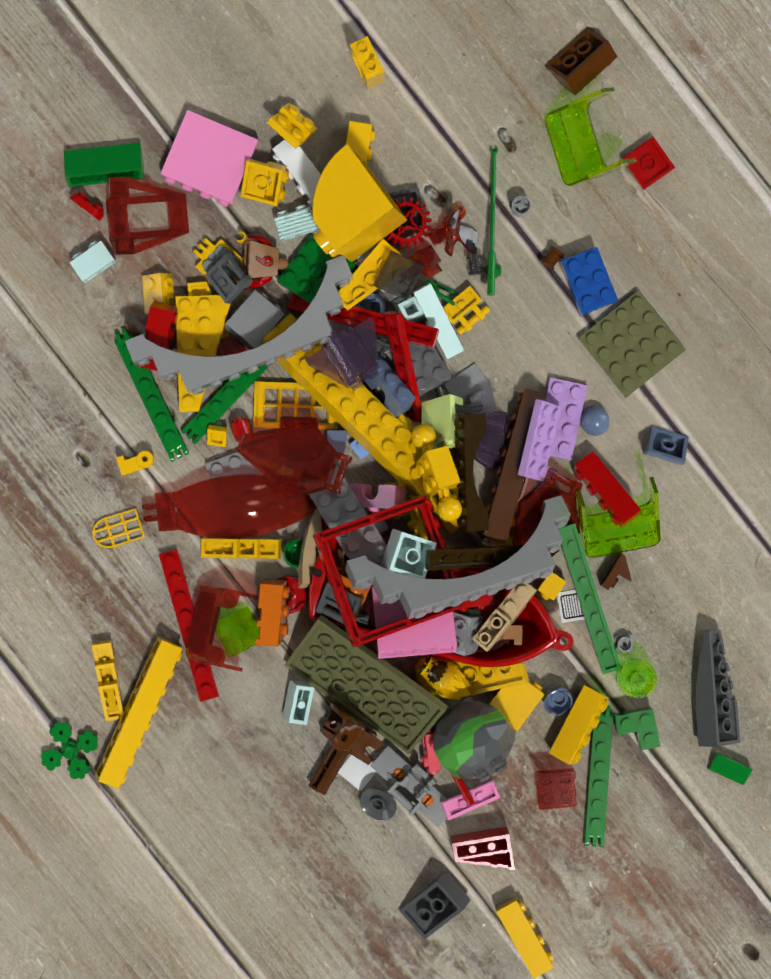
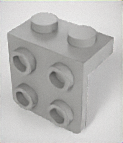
(466, 628)

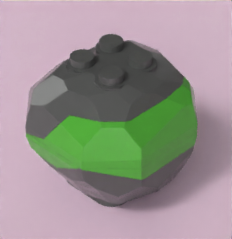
(473, 740)

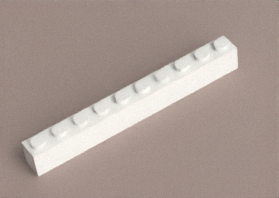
(307, 178)

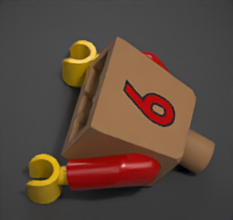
(260, 259)

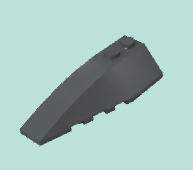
(715, 706)

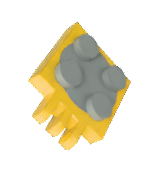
(212, 254)

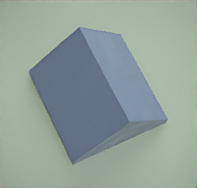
(666, 445)

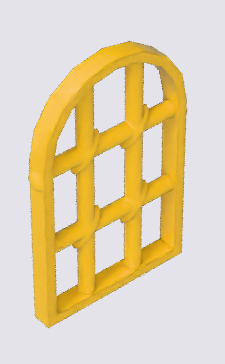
(126, 532)

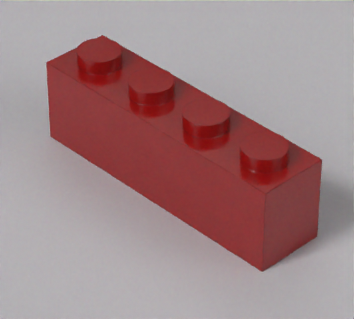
(606, 489)

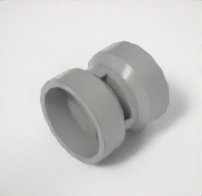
(522, 204)

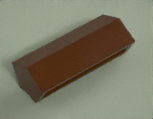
(328, 770)

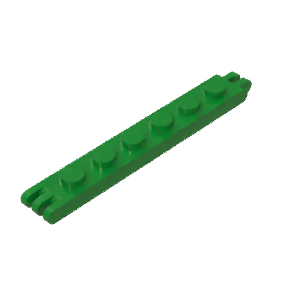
(152, 400)
(221, 403)
(598, 780)

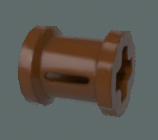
(551, 258)

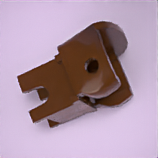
(356, 735)

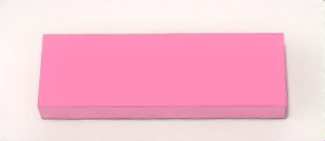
(481, 794)

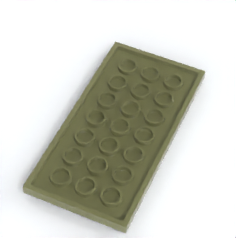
(365, 685)

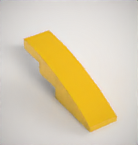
(241, 548)
(108, 680)

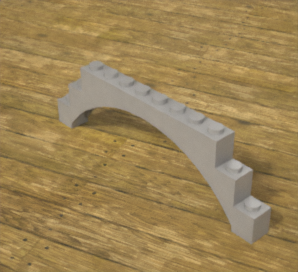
(307, 331)
(433, 595)

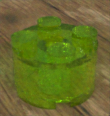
(647, 677)

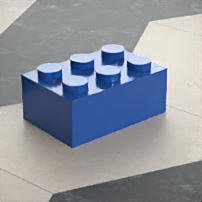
(588, 281)

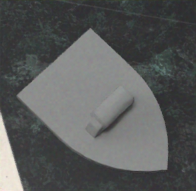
(473, 388)

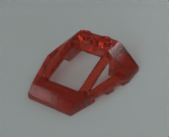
(117, 215)

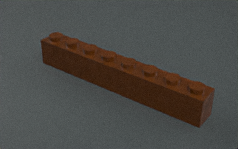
(509, 484)

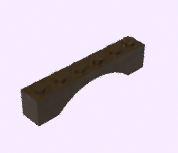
(469, 432)

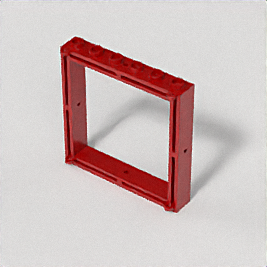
(430, 526)

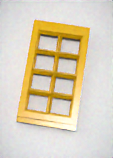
(259, 405)

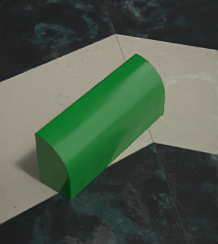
(99, 163)

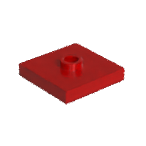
(650, 163)

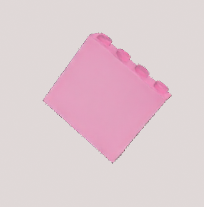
(208, 158)
(425, 638)

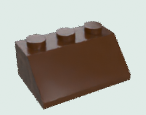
(581, 61)

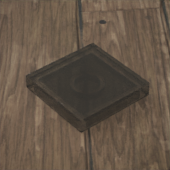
(398, 275)

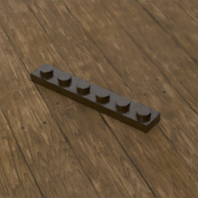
(469, 557)

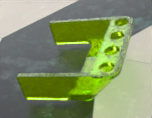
(576, 141)
(604, 538)

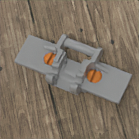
(413, 778)

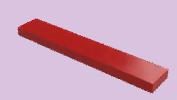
(403, 360)

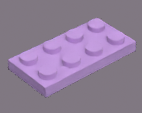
(570, 398)
(539, 440)

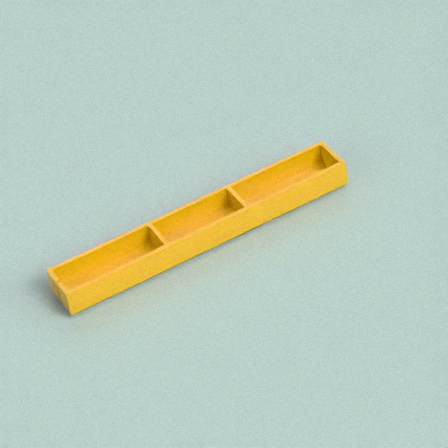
(363, 419)

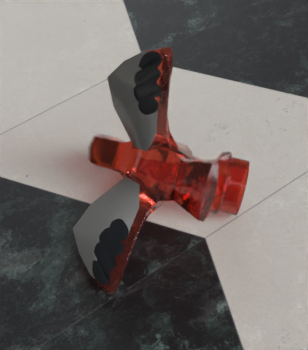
(454, 231)

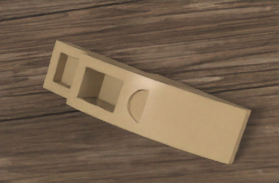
(504, 616)

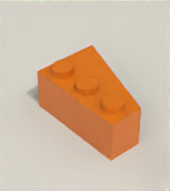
(273, 612)

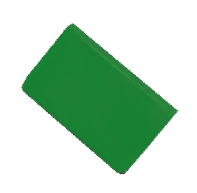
(730, 768)

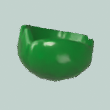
(291, 552)

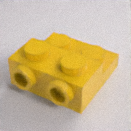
(292, 125)
(264, 182)

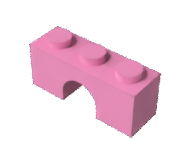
(386, 498)

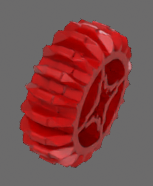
(421, 231)

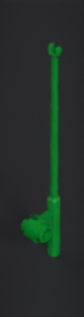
(492, 270)

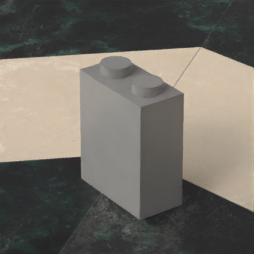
(254, 320)

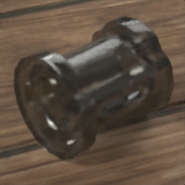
(475, 264)

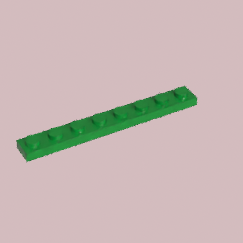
(589, 599)

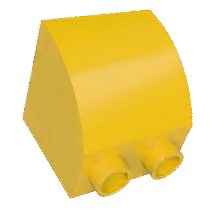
(352, 207)

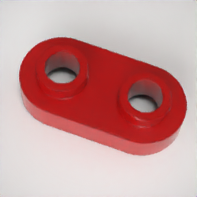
(81, 200)

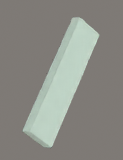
(438, 319)

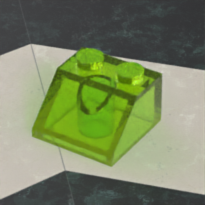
(237, 631)

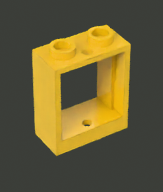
(367, 65)

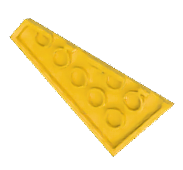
(198, 334)

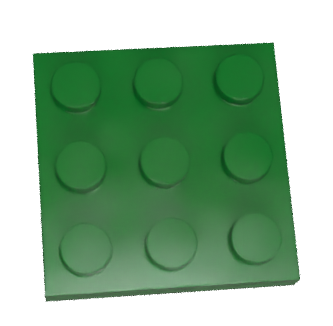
(307, 271)

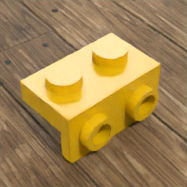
(157, 288)

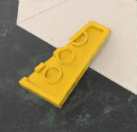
(365, 276)
(493, 678)

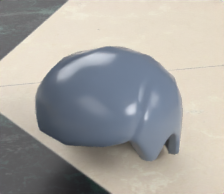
(373, 303)
(594, 420)
(557, 700)

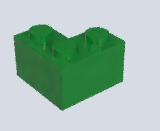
(639, 721)

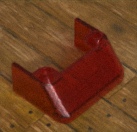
(205, 621)

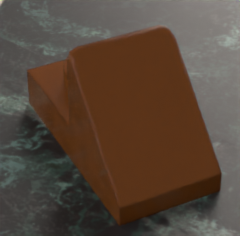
(620, 568)

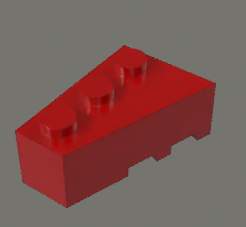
(159, 327)

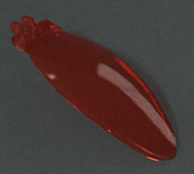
(228, 507)

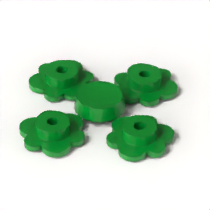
(69, 750)

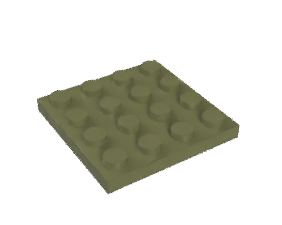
(631, 344)

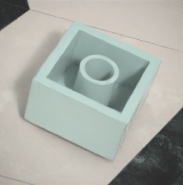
(406, 554)

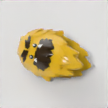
(441, 677)

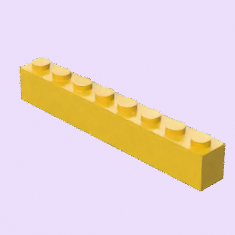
(138, 712)

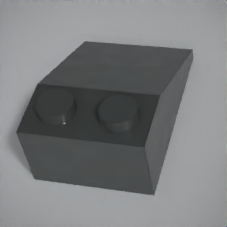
(435, 905)

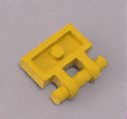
(463, 304)

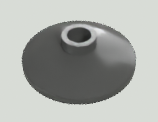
(378, 804)

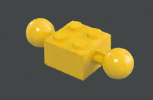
(437, 472)

